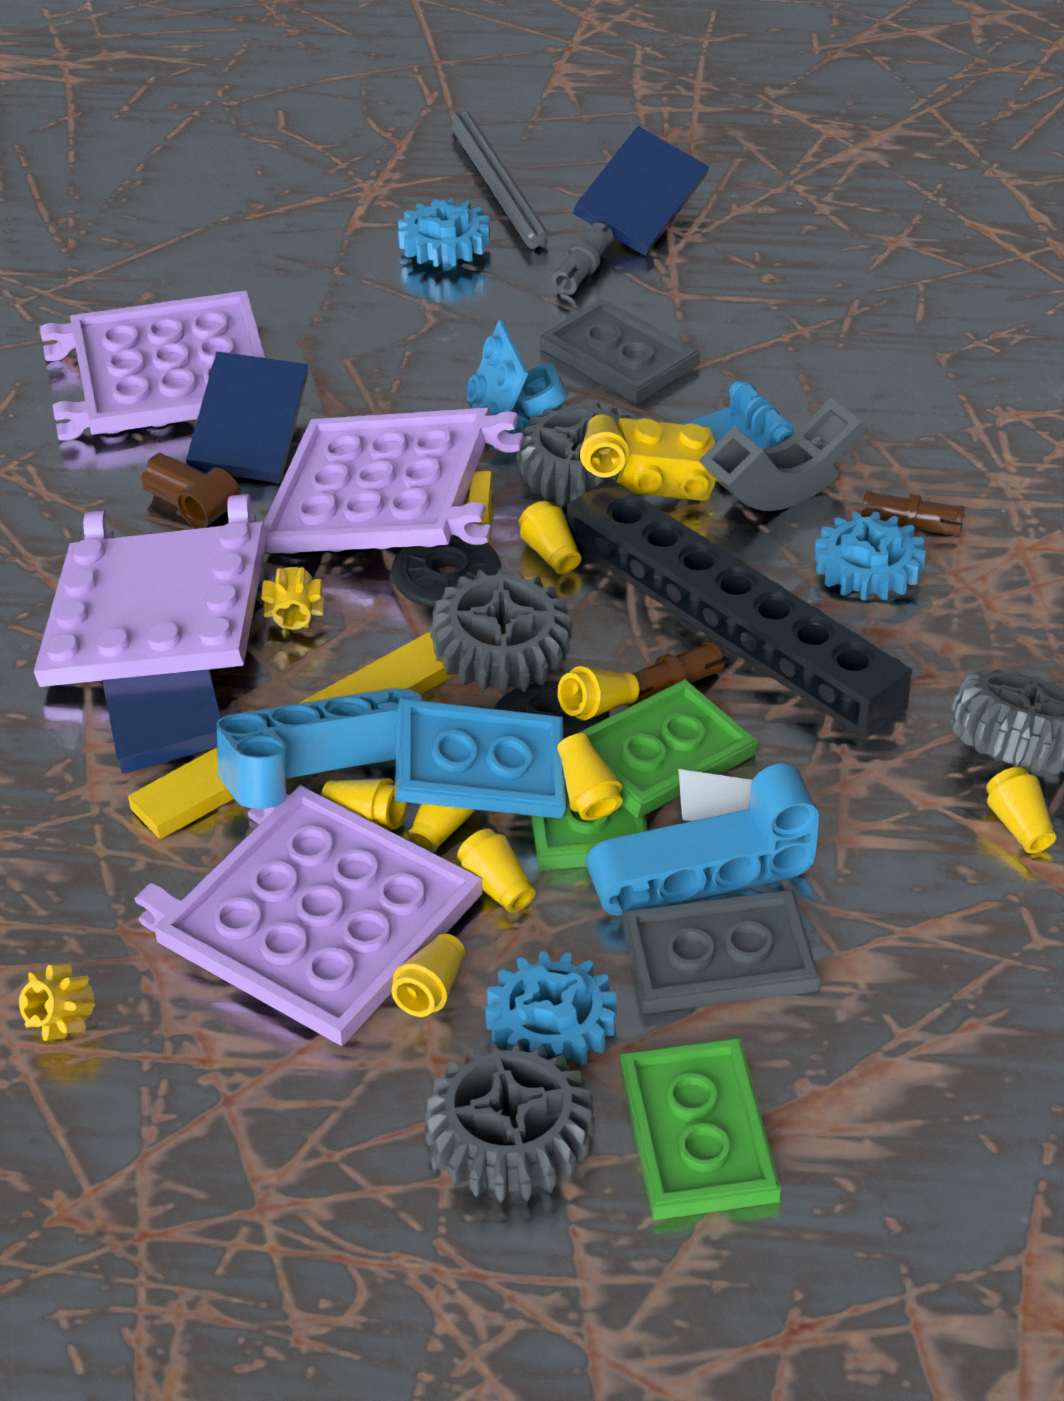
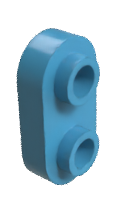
(542, 390)

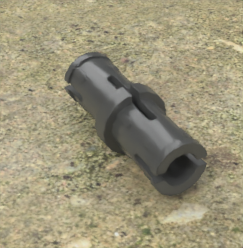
(582, 258)

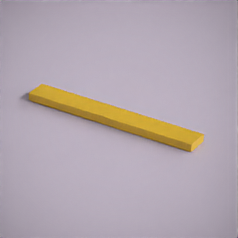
(196, 787)

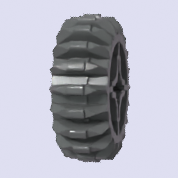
(551, 452)
(532, 638)
(1012, 719)
(478, 1141)

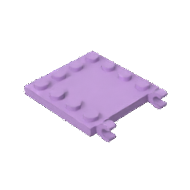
(148, 360)
(386, 481)
(153, 601)
(314, 912)

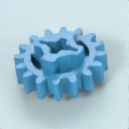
(444, 232)
(869, 555)
(552, 1008)

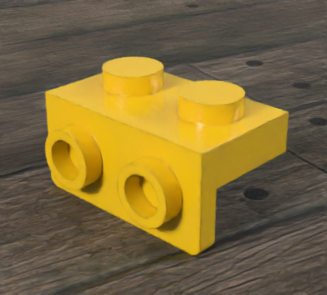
(666, 459)

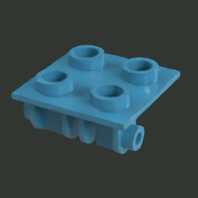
(499, 378)
(750, 415)

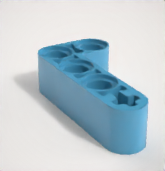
(302, 739)
(712, 854)

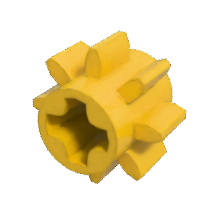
(292, 598)
(56, 1001)

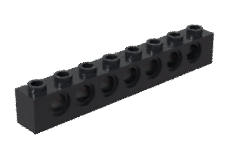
(741, 608)

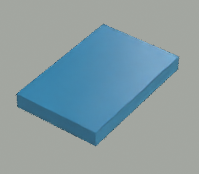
(479, 759)

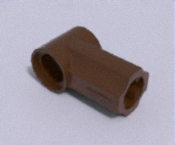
(197, 494)

